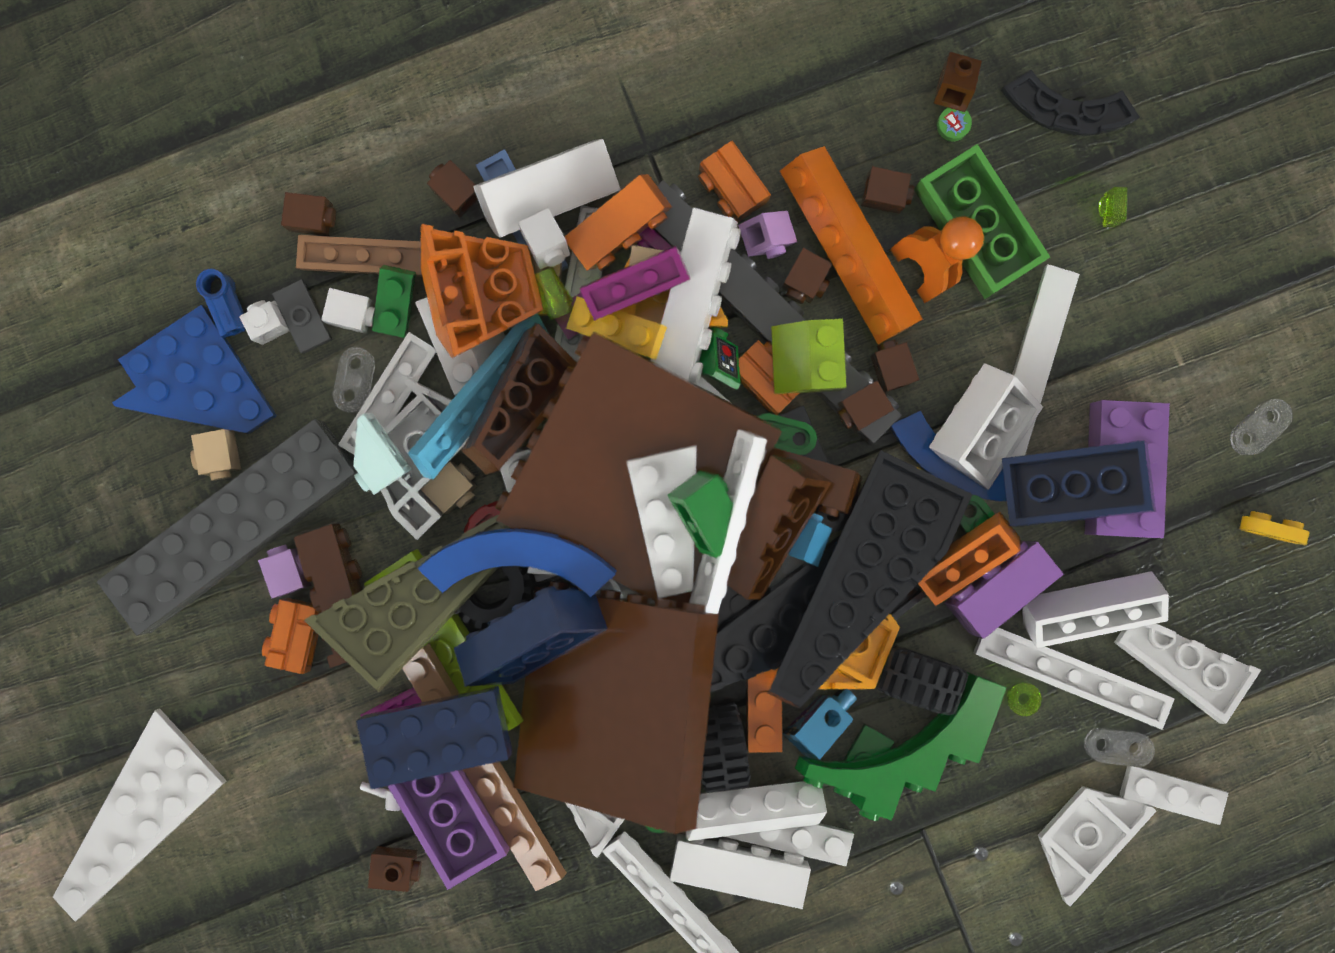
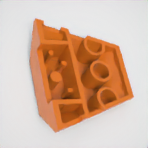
(475, 286)

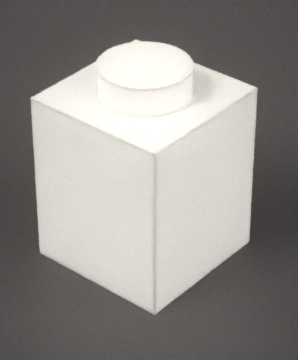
(544, 239)
(348, 311)

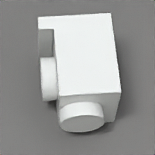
(264, 322)

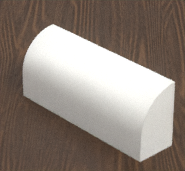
(551, 183)

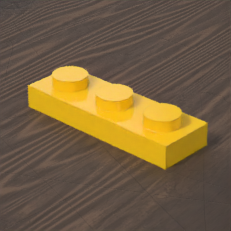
(621, 327)

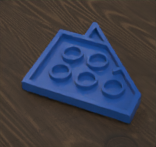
(194, 378)

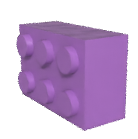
(1004, 590)

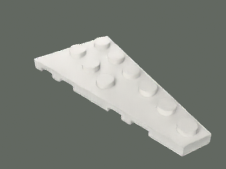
(150, 799)

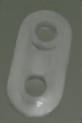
(357, 380)
(1260, 428)
(1117, 747)

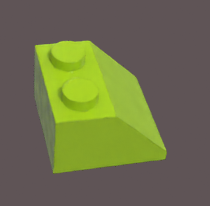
(808, 356)

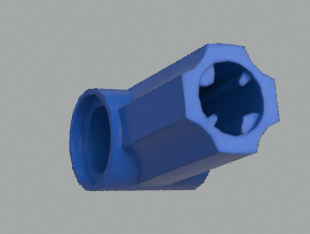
(224, 304)

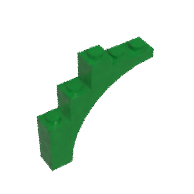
(919, 762)

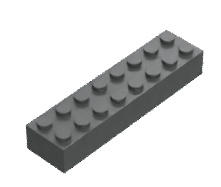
(229, 528)

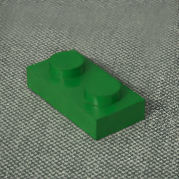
(393, 301)

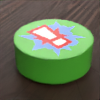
(953, 124)

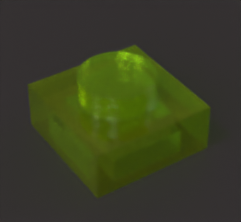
(1114, 207)

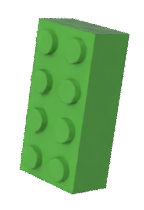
(974, 190)

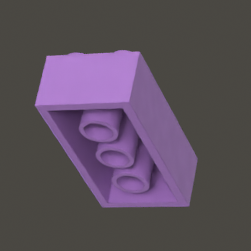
(1130, 422)
(451, 825)

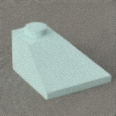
(376, 456)

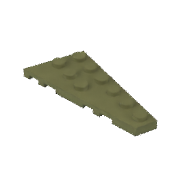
(395, 616)

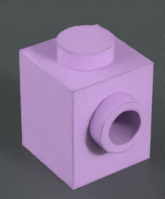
(768, 234)
(283, 571)

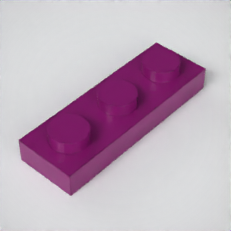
(635, 283)

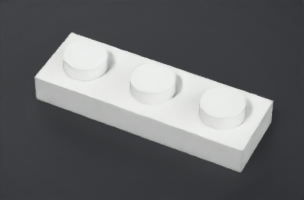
(1174, 794)

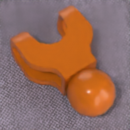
(941, 253)

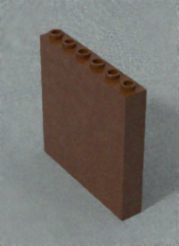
(609, 413)
(624, 714)

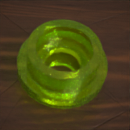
(1033, 703)

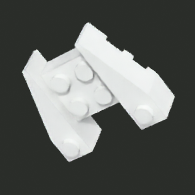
(404, 495)

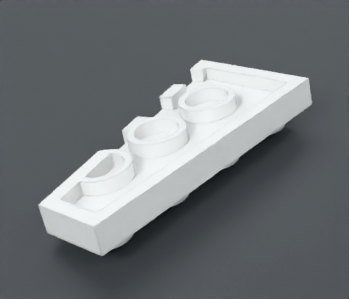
(665, 535)
(1199, 673)

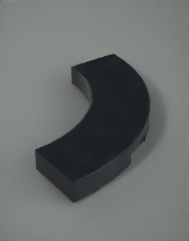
(1066, 115)

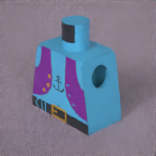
(811, 732)

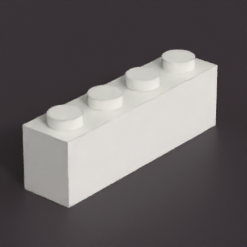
(1095, 609)
(758, 810)
(741, 870)

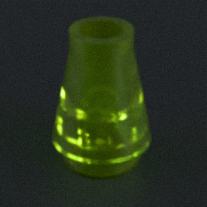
(553, 294)

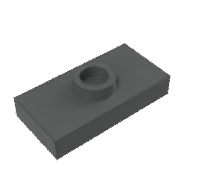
(302, 316)

